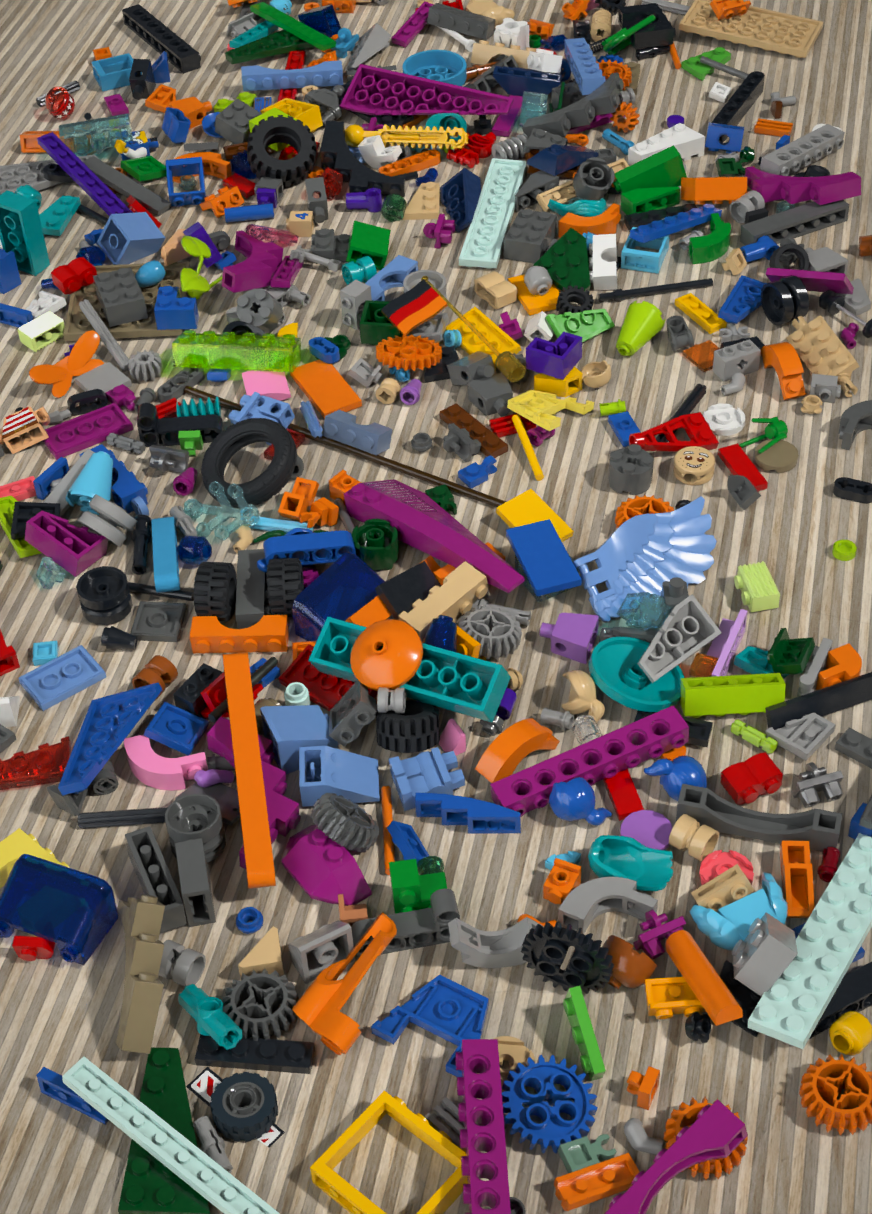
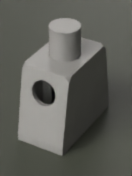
(826, 260)

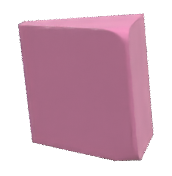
(453, 738)

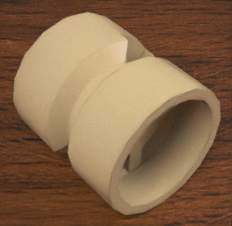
(691, 836)

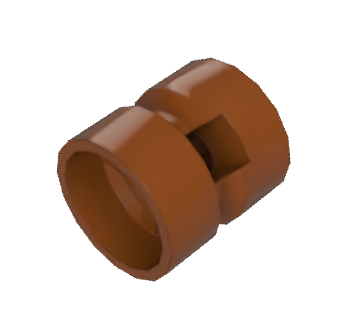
(156, 670)

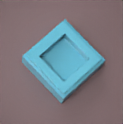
(44, 652)

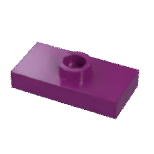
(116, 105)

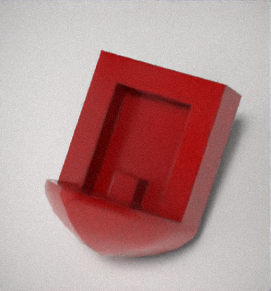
(33, 948)

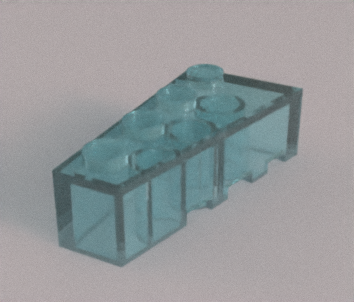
(96, 135)

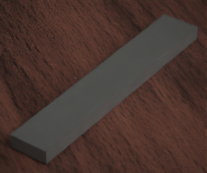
(127, 186)

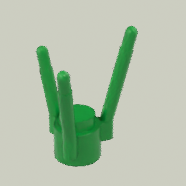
(775, 430)

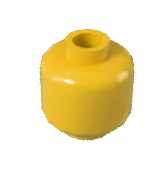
(850, 1033)

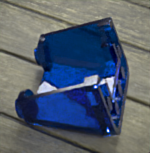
(334, 594)
(57, 906)

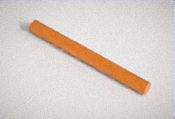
(387, 818)

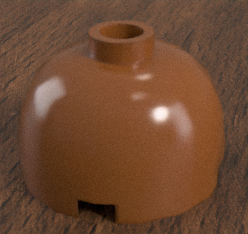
(629, 966)

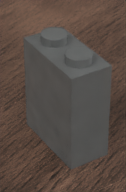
(195, 882)

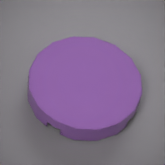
(648, 829)

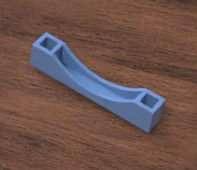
(321, 75)

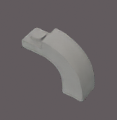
(603, 896)
(490, 948)

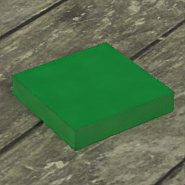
(144, 168)

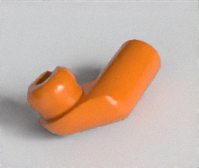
(579, 139)

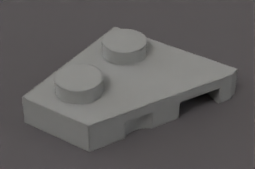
(858, 301)

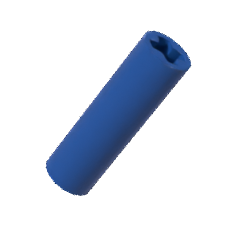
(249, 213)

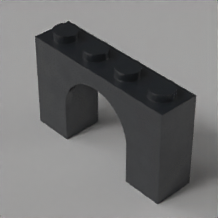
(654, 34)

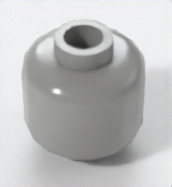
(538, 280)

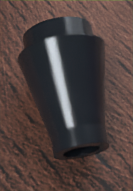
(117, 639)

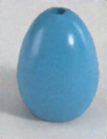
(150, 274)

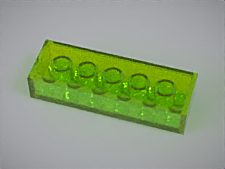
(237, 351)

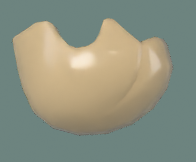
(596, 374)

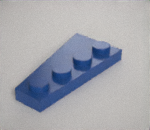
(742, 300)

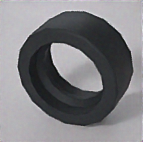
(796, 249)

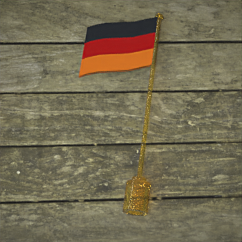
(426, 302)

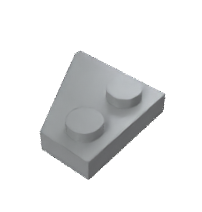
(803, 735)

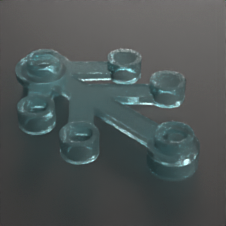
(224, 512)

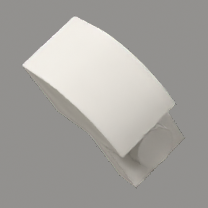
(376, 154)

